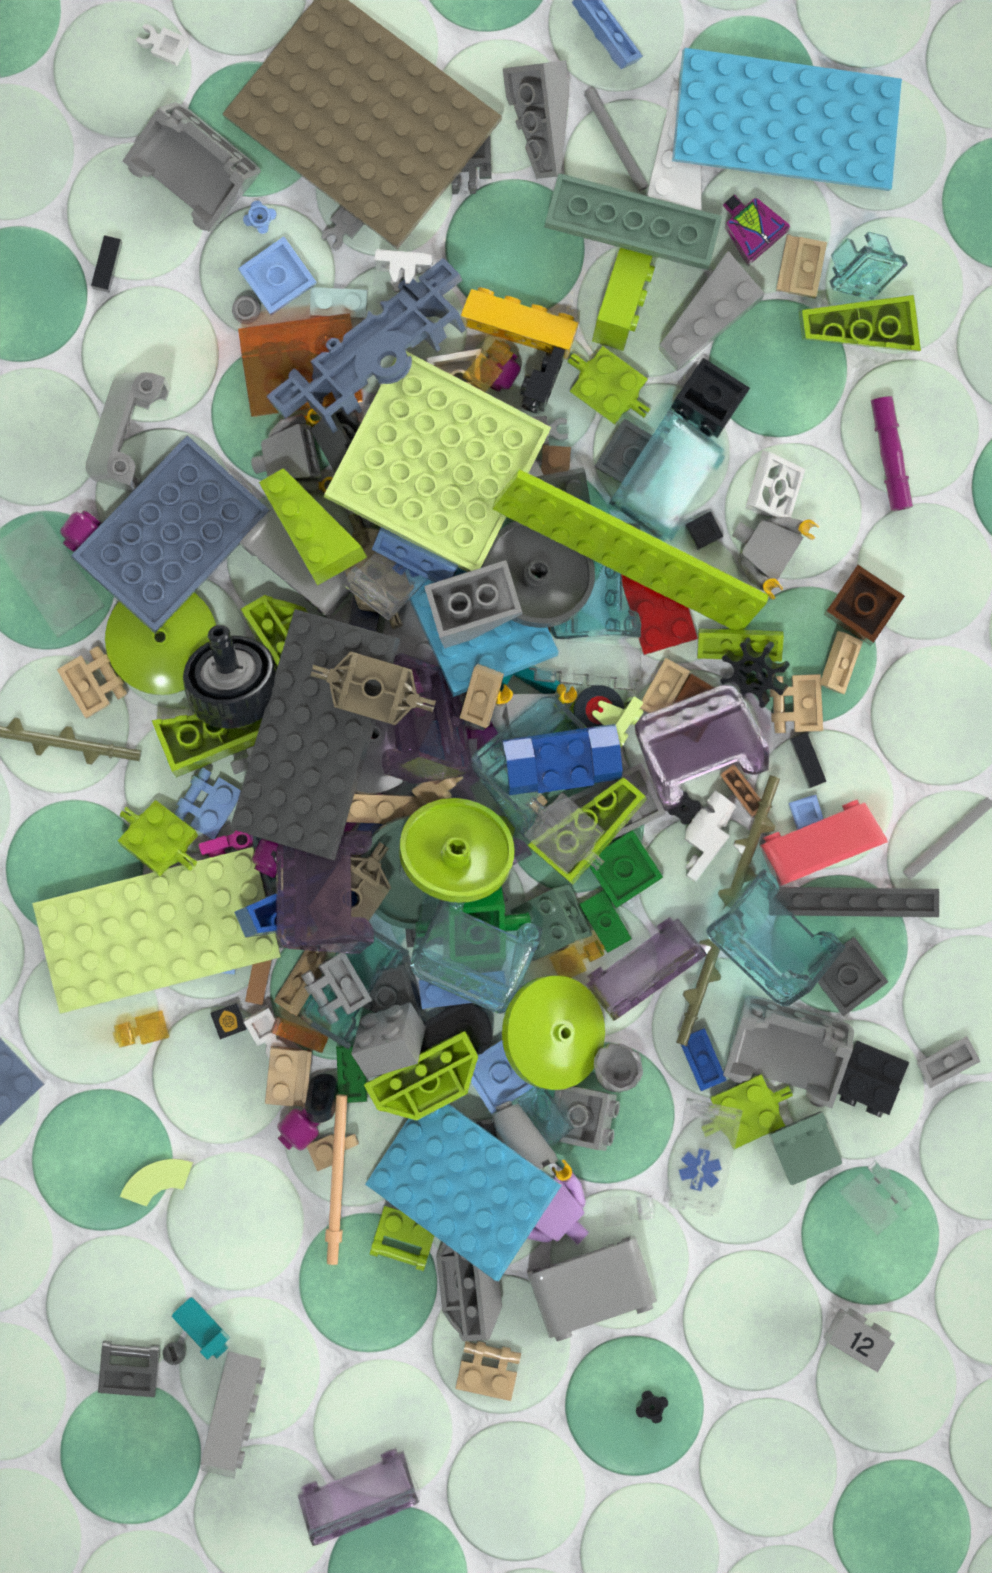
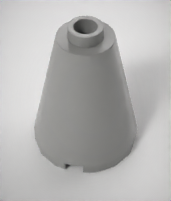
(521, 1135)

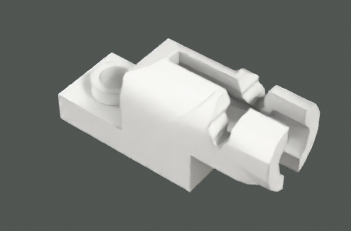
(706, 833)

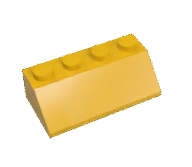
(517, 322)

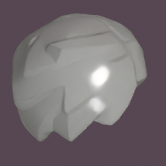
(618, 1067)

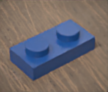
(703, 1060)

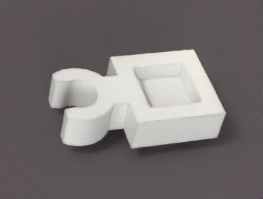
(166, 45)
(260, 1026)

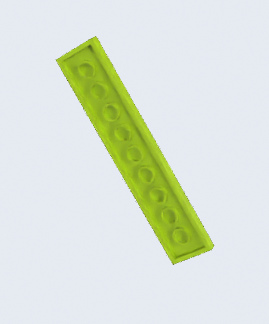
(629, 551)

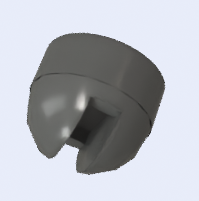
(179, 1350)

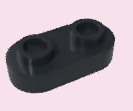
(321, 1098)

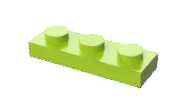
(716, 642)

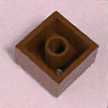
(864, 605)

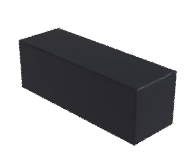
(106, 264)
(808, 760)

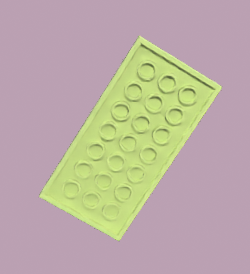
(152, 931)

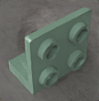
(559, 918)
(805, 1148)

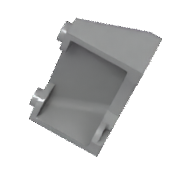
(192, 163)
(105, 460)
(276, 550)
(790, 1048)
(592, 1288)

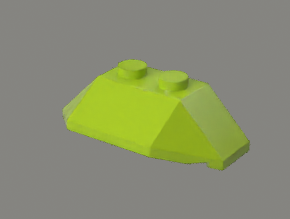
(270, 622)
(435, 1081)

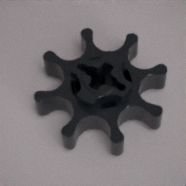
(763, 666)

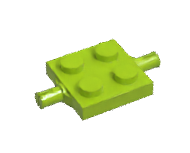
(608, 385)
(158, 838)
(758, 1106)

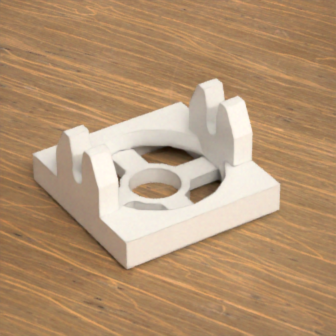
(402, 265)
(789, 489)

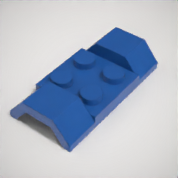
(563, 760)

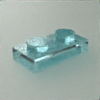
(545, 1115)

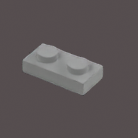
(948, 1062)

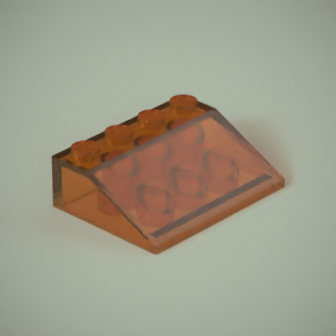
(278, 348)

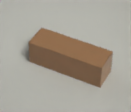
(741, 789)
(258, 982)

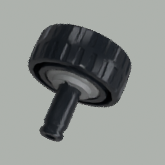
(229, 679)

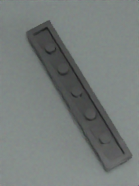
(860, 901)

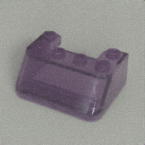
(427, 742)

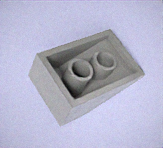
(473, 603)

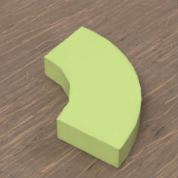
(156, 1177)

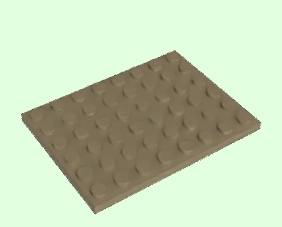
(362, 117)

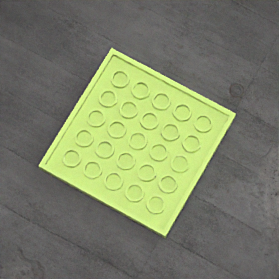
(436, 462)

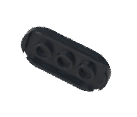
(456, 1020)

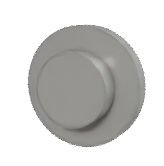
(246, 309)

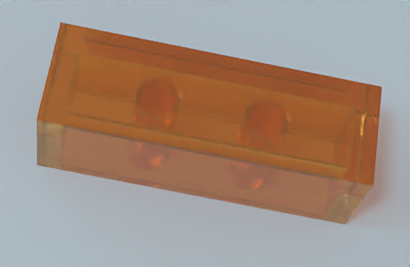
(299, 1034)

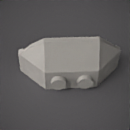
(467, 1296)

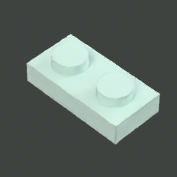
(338, 301)

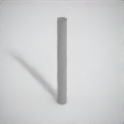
(616, 140)
(948, 838)

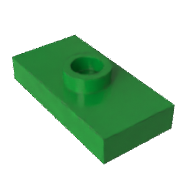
(605, 921)
(350, 1076)

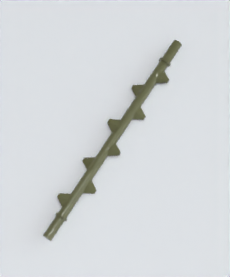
(67, 741)
(743, 874)

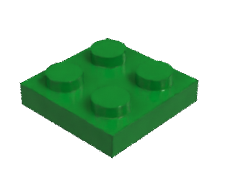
(626, 869)

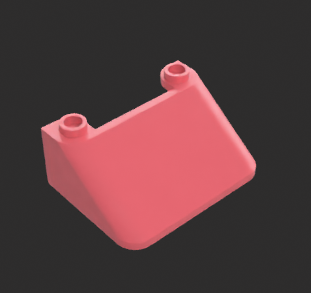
(822, 843)

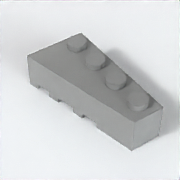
(715, 308)
(231, 1414)

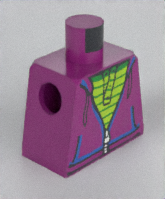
(753, 227)

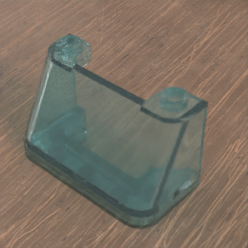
(666, 477)
(772, 942)

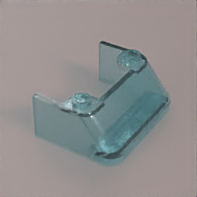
(369, 966)

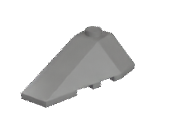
(541, 106)

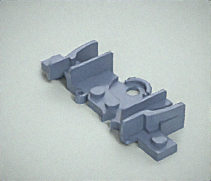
(360, 354)

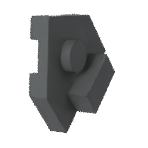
(394, 988)

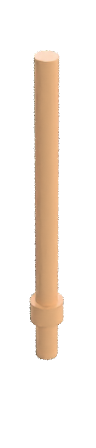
(334, 1234)

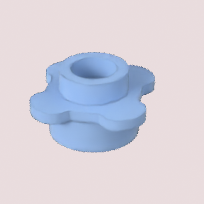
(259, 209)

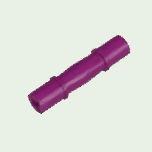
(891, 453)

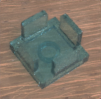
(867, 270)

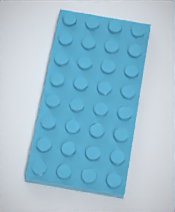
(786, 119)

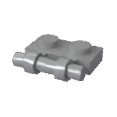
(343, 982)

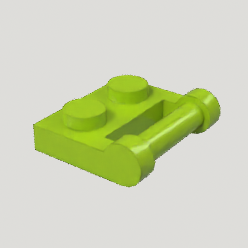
(401, 1227)

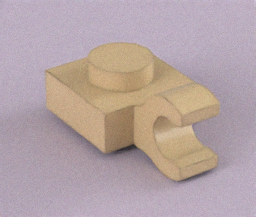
(434, 790)
(322, 1150)

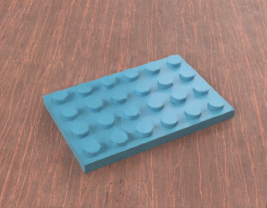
(503, 649)
(464, 1187)

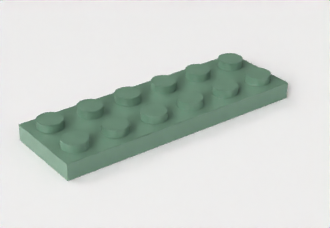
(633, 221)

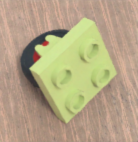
(604, 706)

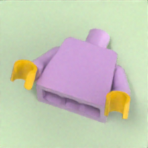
(563, 1211)

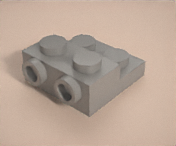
(590, 1116)

